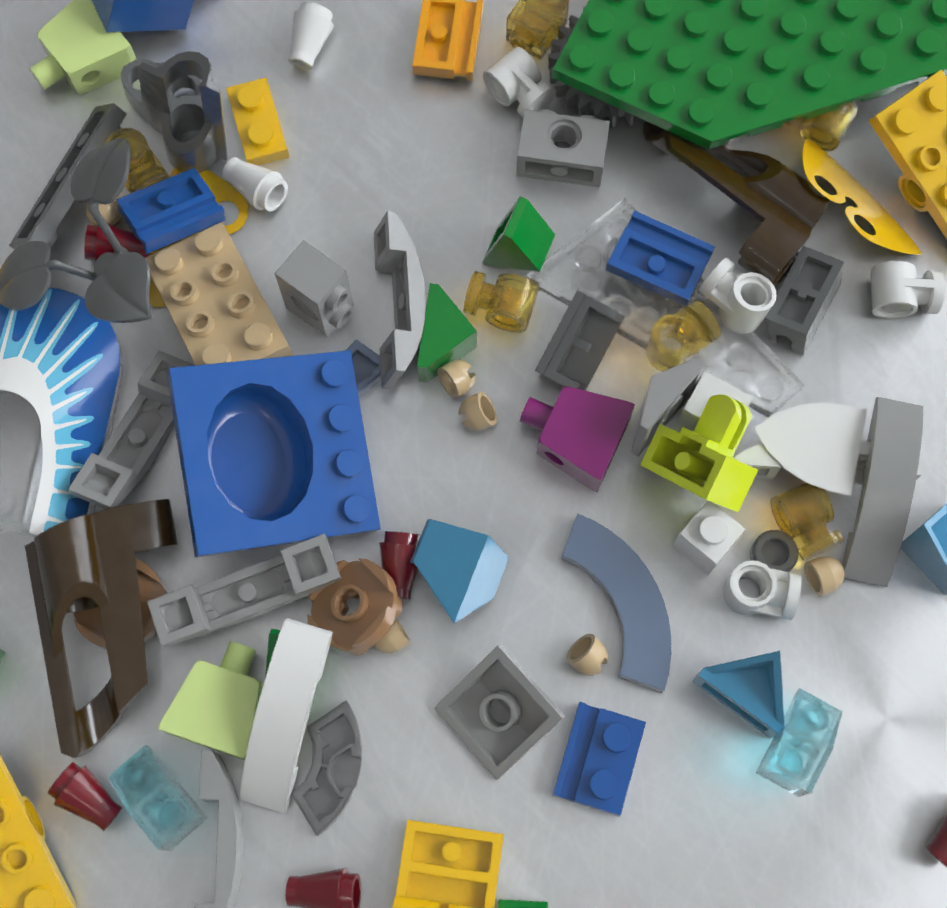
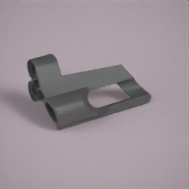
(179, 115)

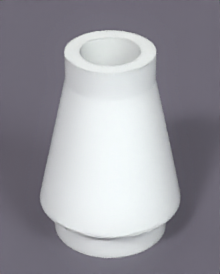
(310, 31)
(257, 184)

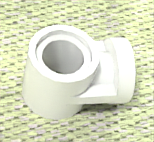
(517, 79)
(899, 292)
(741, 296)
(777, 596)

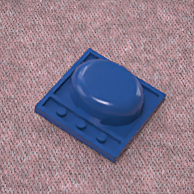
(272, 451)

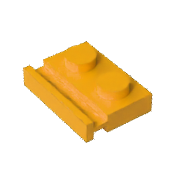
(448, 38)

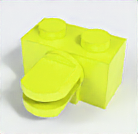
(704, 457)

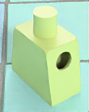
(80, 50)
(217, 704)

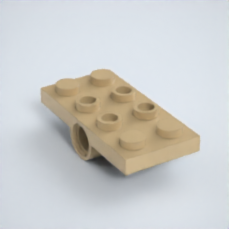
(215, 300)

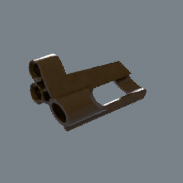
(773, 195)
(86, 567)

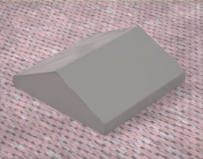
(664, 398)
(499, 712)

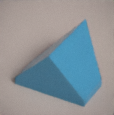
(928, 548)
(459, 566)
(749, 689)

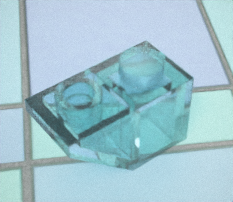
(803, 745)
(156, 799)

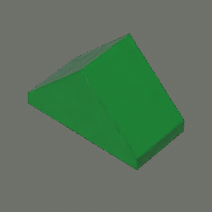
(520, 239)
(445, 334)

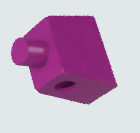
(579, 432)

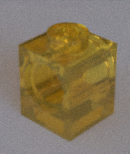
(535, 24)

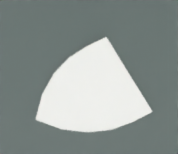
(816, 443)

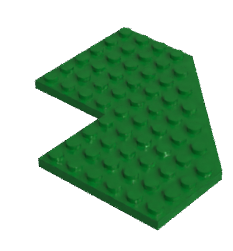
(748, 63)

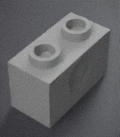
(543, 160)
(315, 289)

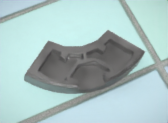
(333, 768)

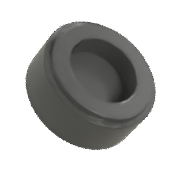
(775, 550)

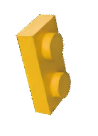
(257, 122)

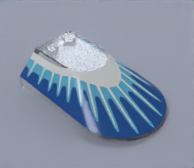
(55, 407)

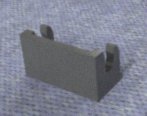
(804, 298)
(580, 342)

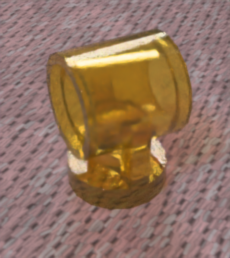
(829, 128)
(145, 167)
(507, 302)
(692, 327)
(805, 514)

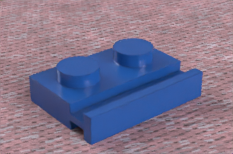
(170, 210)
(660, 258)
(599, 759)

